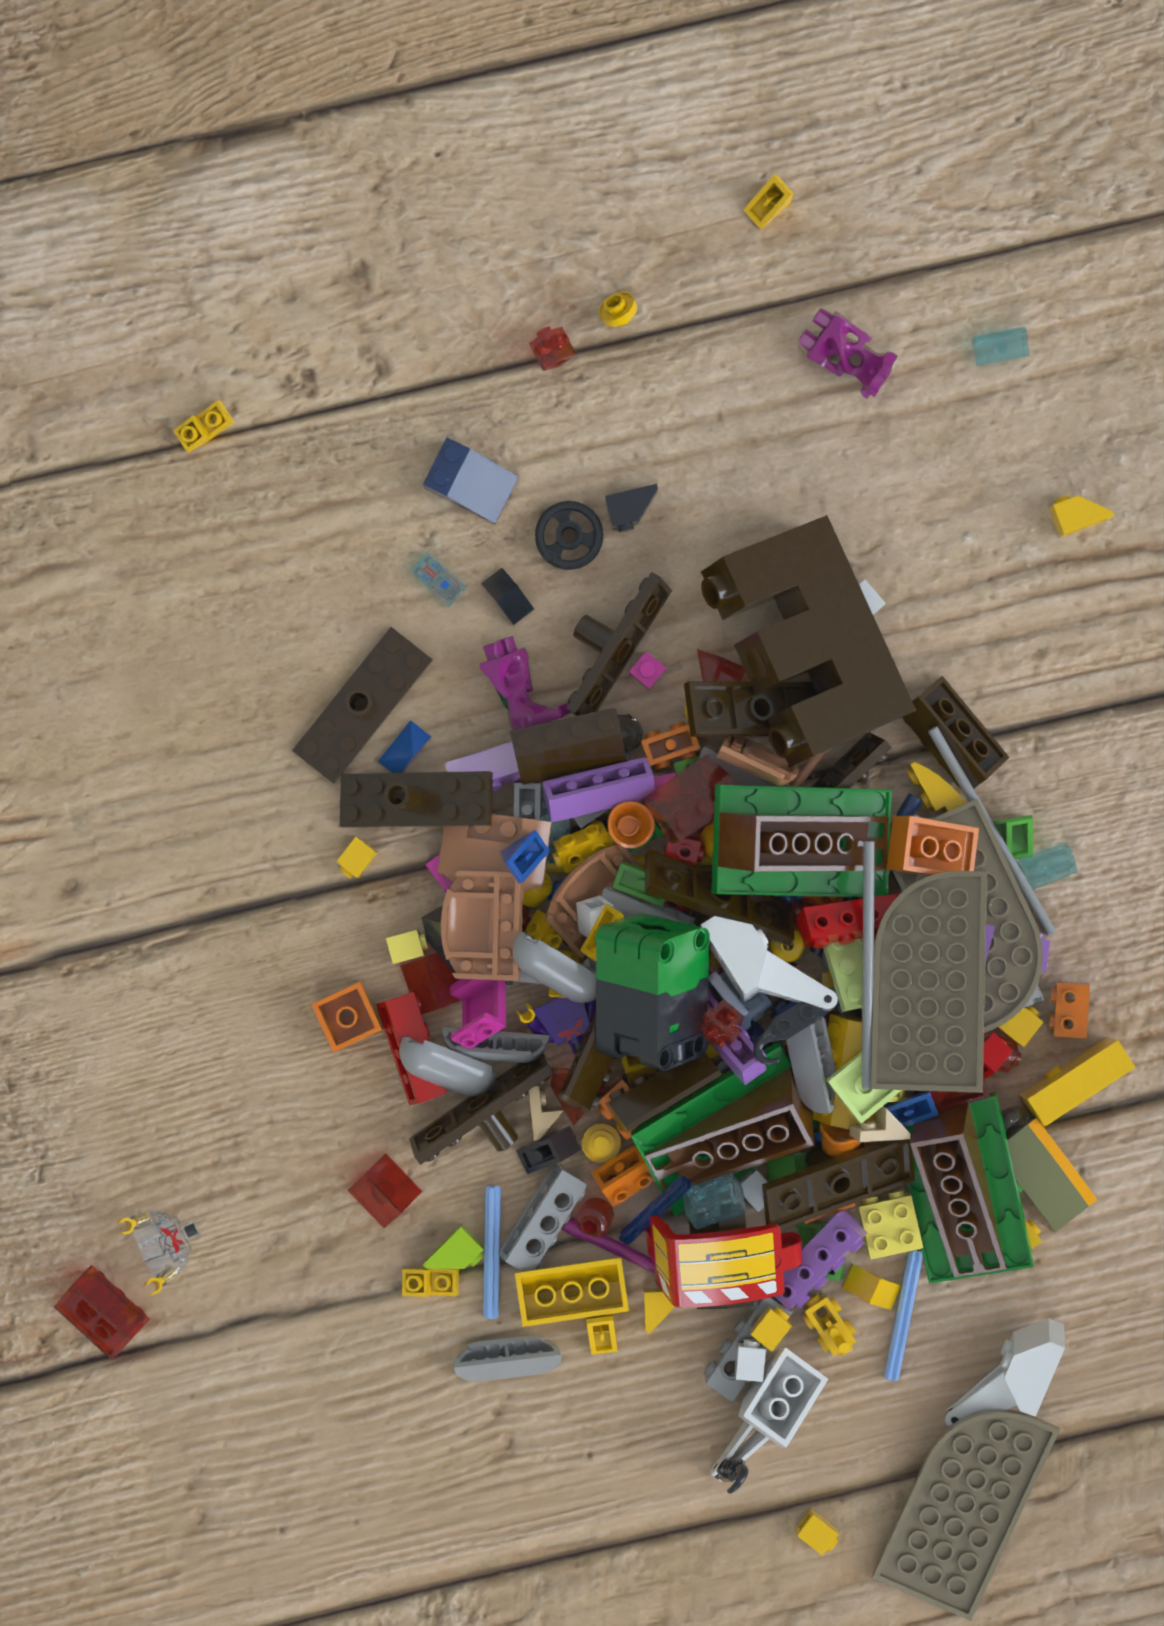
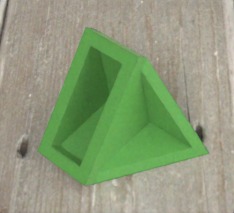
(1017, 835)

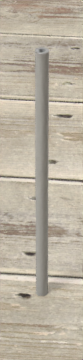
(971, 795)
(868, 962)

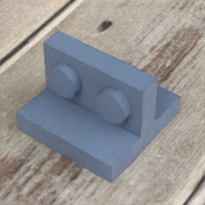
(725, 990)

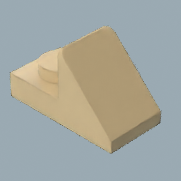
(541, 1118)
(882, 1129)

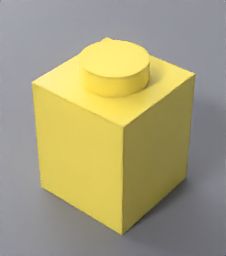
(407, 946)

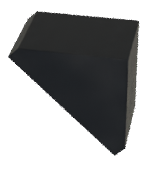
(508, 596)

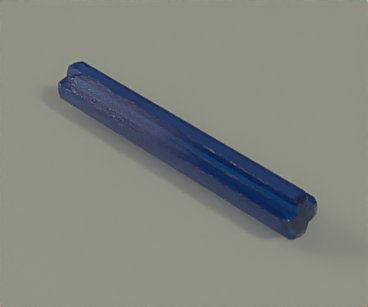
(656, 1207)

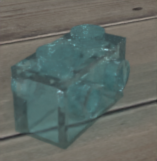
(712, 1199)

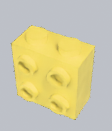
(889, 1224)

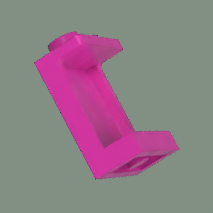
(481, 1009)

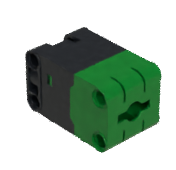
(651, 990)

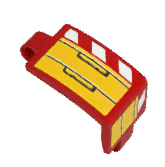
(722, 1264)

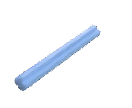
(491, 1250)
(903, 1315)

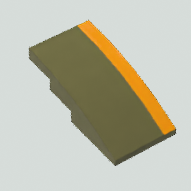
(1047, 1175)

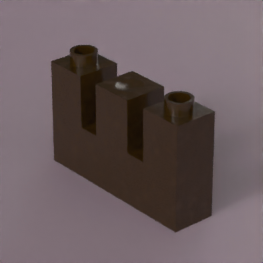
(822, 632)

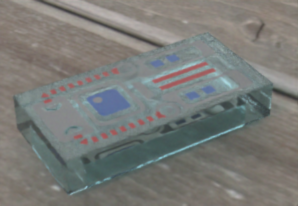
(438, 579)

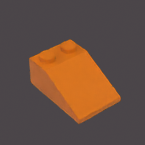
(930, 846)

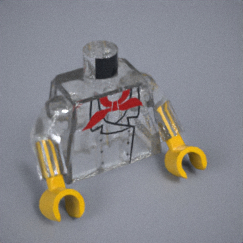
(161, 1244)

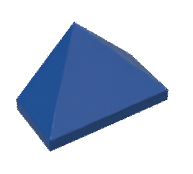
(404, 748)
(525, 855)
(913, 1109)

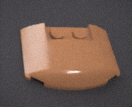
(757, 760)
(480, 847)
(581, 884)
(481, 924)

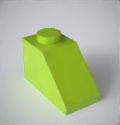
(456, 1251)

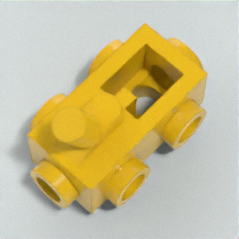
(577, 847)
(834, 1332)

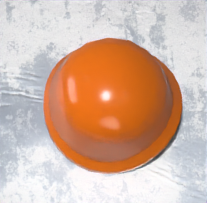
(630, 824)
(836, 1140)

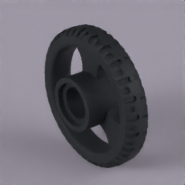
(561, 512)

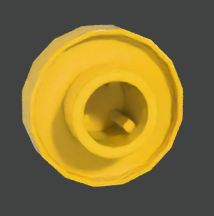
(618, 309)
(601, 1142)

